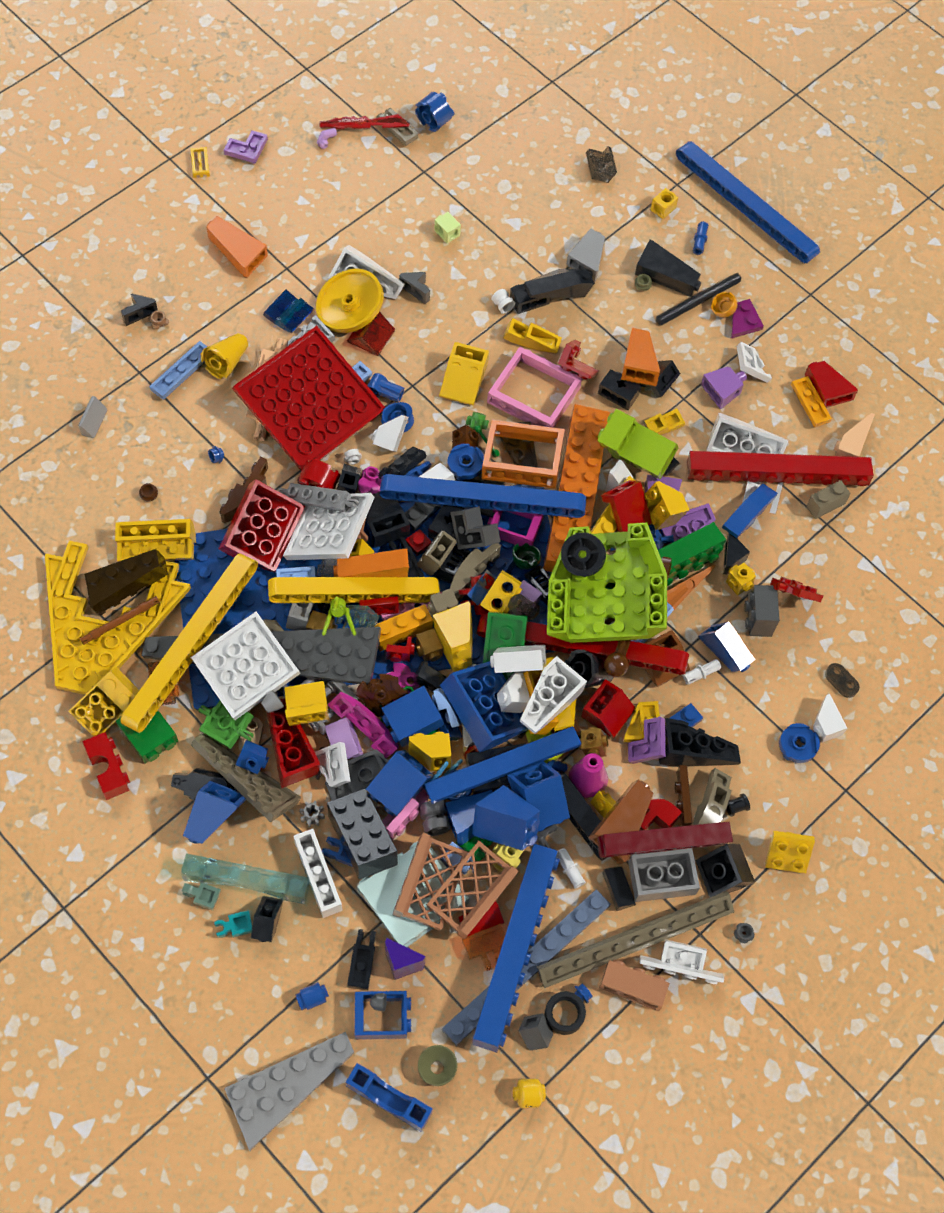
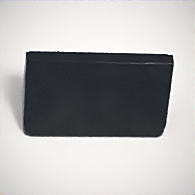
(618, 888)

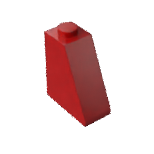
(830, 384)

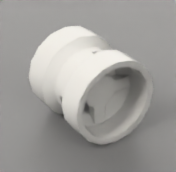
(504, 302)

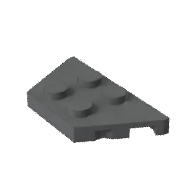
(362, 772)

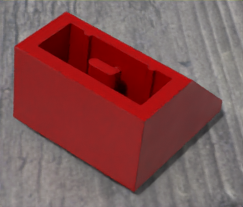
(608, 709)

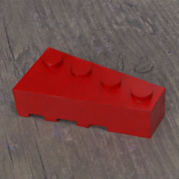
(292, 749)

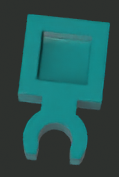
(238, 924)

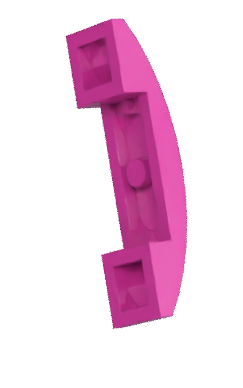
(366, 721)

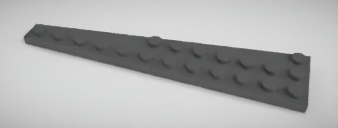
(329, 657)

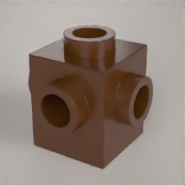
(465, 435)

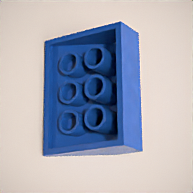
(476, 703)

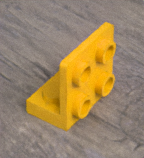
(306, 703)

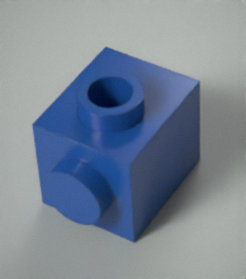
(252, 757)

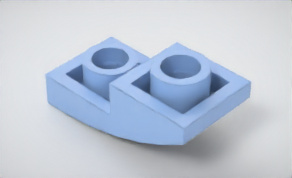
(440, 700)

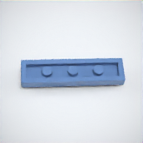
(178, 372)

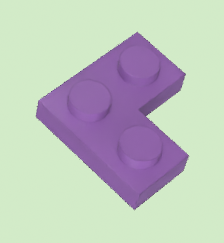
(247, 150)
(653, 743)

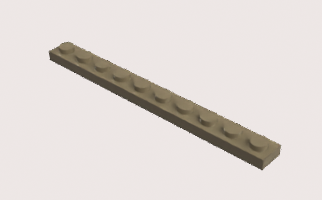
(635, 939)

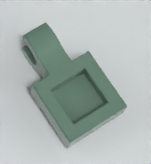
(204, 896)

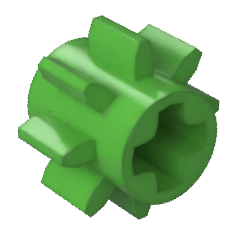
(477, 419)

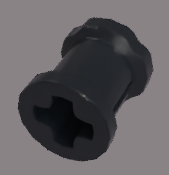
(737, 805)

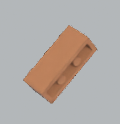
(634, 985)

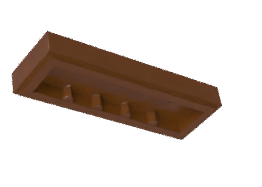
(683, 792)

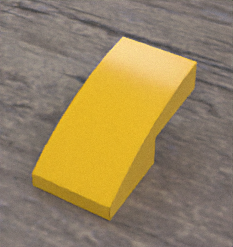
(665, 423)

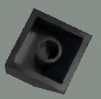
(725, 870)

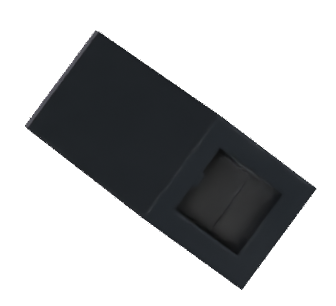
(349, 479)

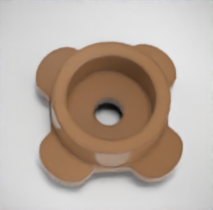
(158, 315)

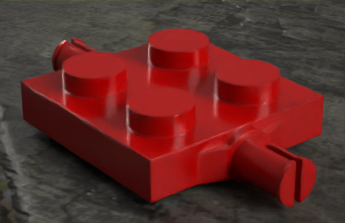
(796, 588)

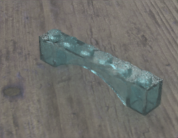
(275, 883)

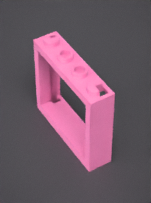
(523, 411)

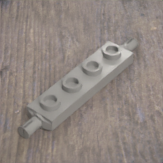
(320, 497)

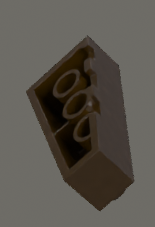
(123, 579)

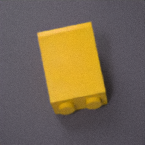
(456, 635)

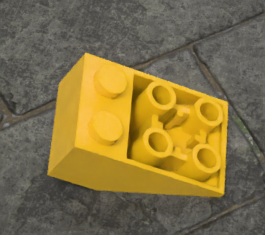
(464, 373)
(104, 702)

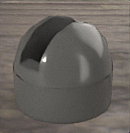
(379, 1002)

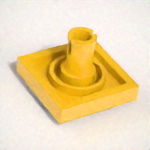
(789, 851)

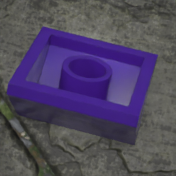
(402, 959)

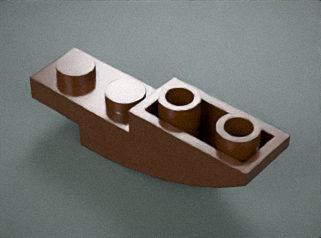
(235, 495)

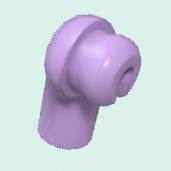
(324, 135)

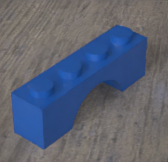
(388, 1098)

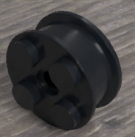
(594, 557)

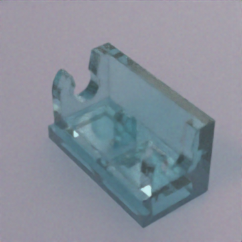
(361, 617)

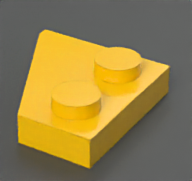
(643, 711)

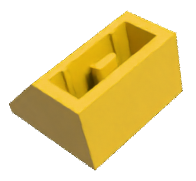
(665, 505)
(431, 750)

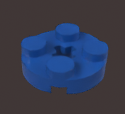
(465, 471)
(799, 754)

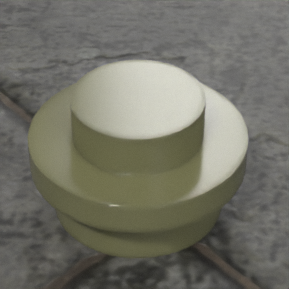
(643, 282)

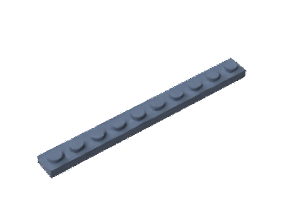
(541, 953)

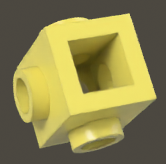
(508, 855)

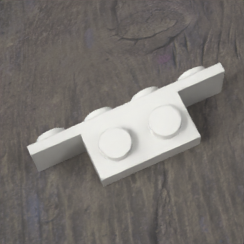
(682, 959)

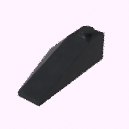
(560, 284)
(695, 747)

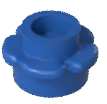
(216, 454)
(583, 993)

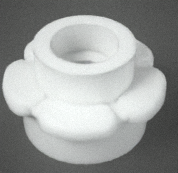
(352, 456)

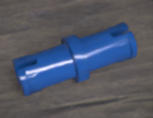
(700, 238)

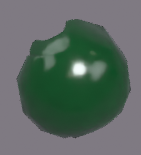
(526, 556)

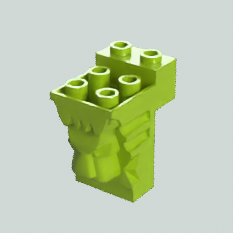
(637, 444)

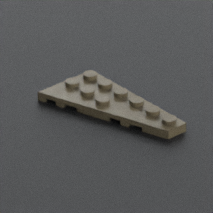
(258, 788)

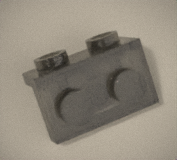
(601, 164)

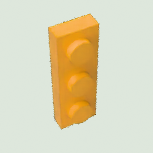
(811, 401)

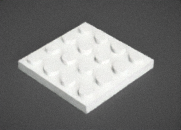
(328, 532)
(245, 665)

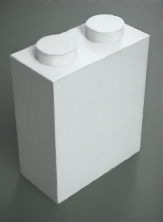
(519, 658)

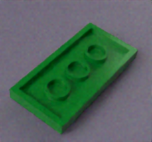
(504, 631)

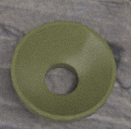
(437, 1054)

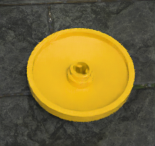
(349, 300)

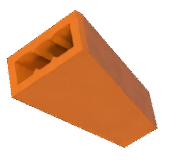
(237, 246)
(640, 360)
(380, 564)

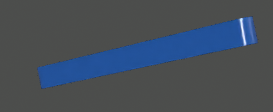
(748, 202)
(483, 495)

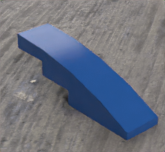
(749, 510)

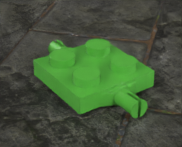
(222, 727)

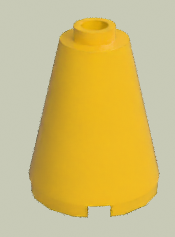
(224, 355)

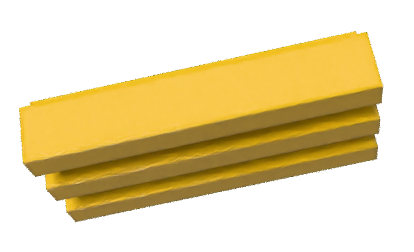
(201, 172)

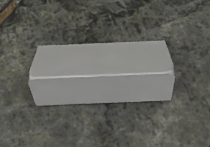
(92, 418)

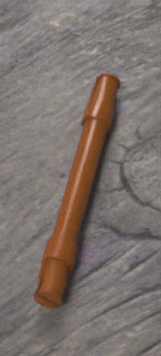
(97, 632)

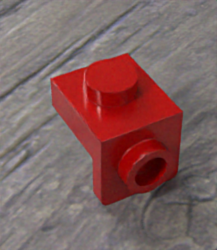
(400, 653)

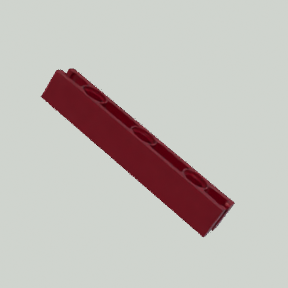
(664, 839)

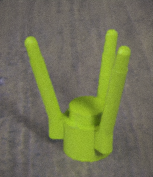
(338, 609)

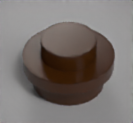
(148, 492)

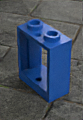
(361, 997)

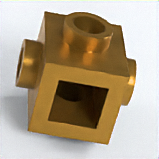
(593, 741)

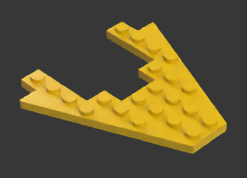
(83, 666)

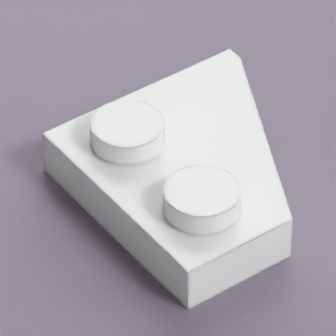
(751, 363)
(334, 764)

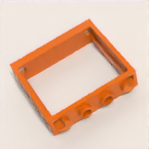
(517, 473)

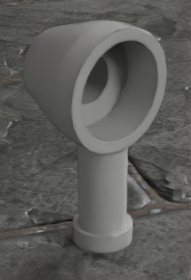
(272, 702)

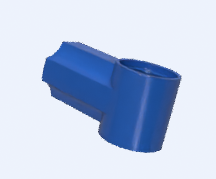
(382, 387)

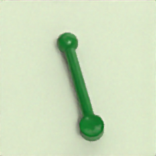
(477, 428)

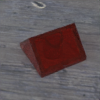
(373, 336)

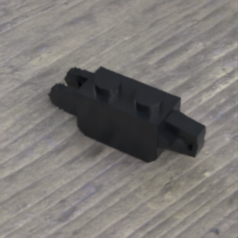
(196, 779)

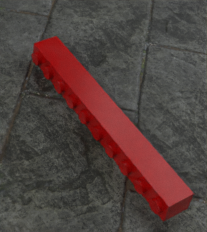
(779, 468)

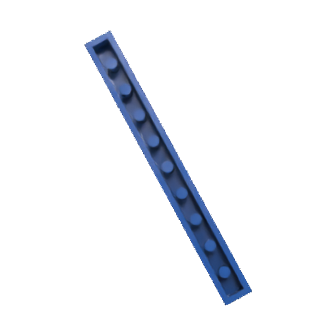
(515, 948)

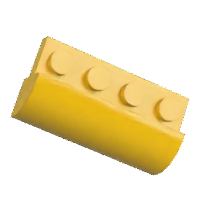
(170, 537)

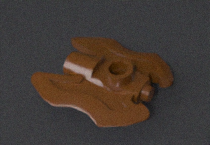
(380, 691)

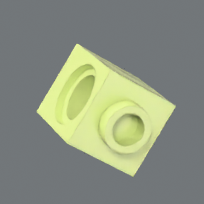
(447, 227)

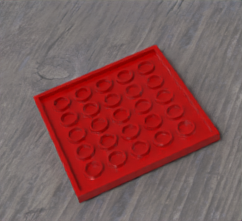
(309, 398)

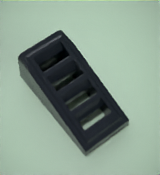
(447, 573)
(535, 583)

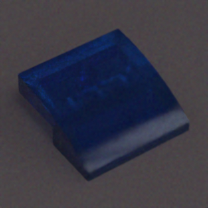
(288, 311)

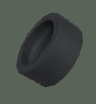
(565, 996)

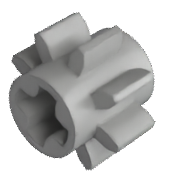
(314, 819)

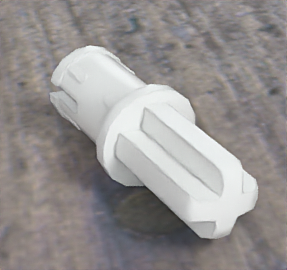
(701, 671)
(570, 868)

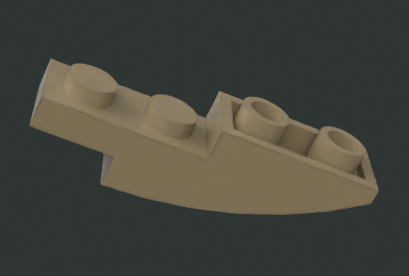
(472, 566)
(715, 799)

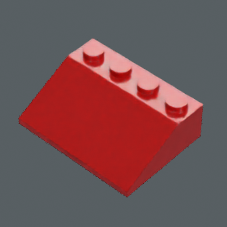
(262, 525)

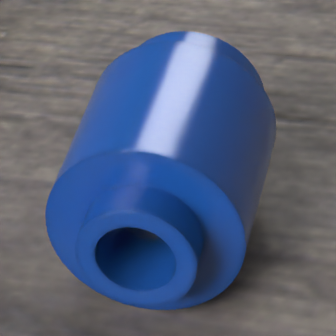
(312, 996)

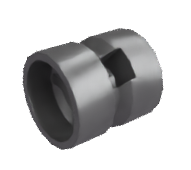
(435, 821)

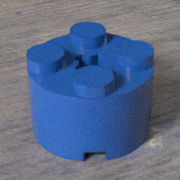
(434, 111)

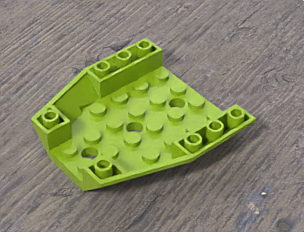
(636, 602)

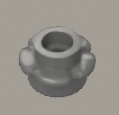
(746, 928)

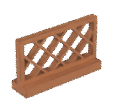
(412, 880)
(486, 900)

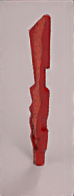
(364, 122)

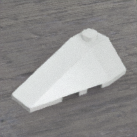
(354, 259)
(738, 436)
(552, 694)

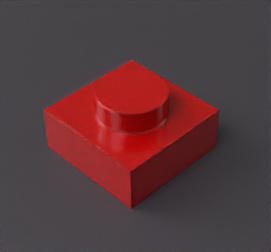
(418, 542)

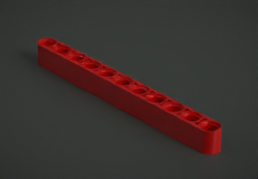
(638, 653)

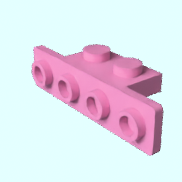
(397, 824)

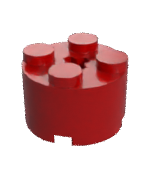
(318, 474)

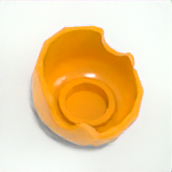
(724, 304)

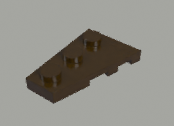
(521, 451)

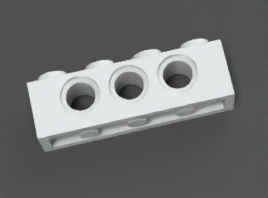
(318, 873)

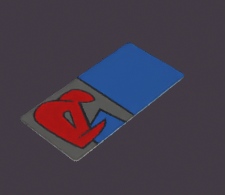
(482, 587)

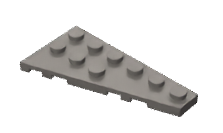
(275, 1092)

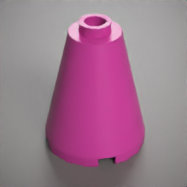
(589, 775)

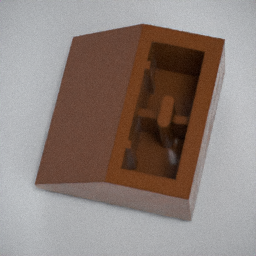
(666, 640)

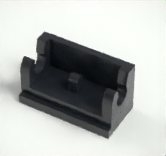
(428, 677)

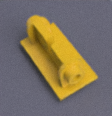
(603, 802)

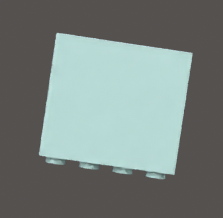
(384, 889)

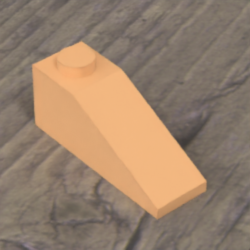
(854, 439)

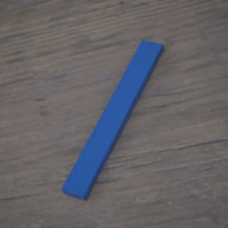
(502, 765)

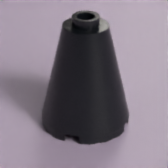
(588, 667)

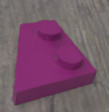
(745, 319)

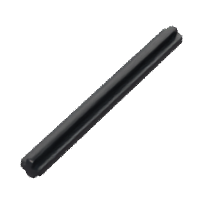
(698, 299)

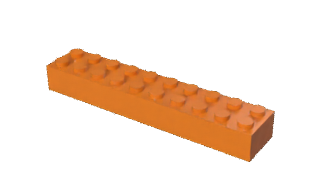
(578, 474)

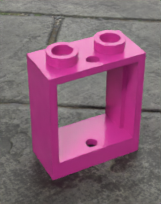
(515, 538)

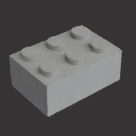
(663, 875)

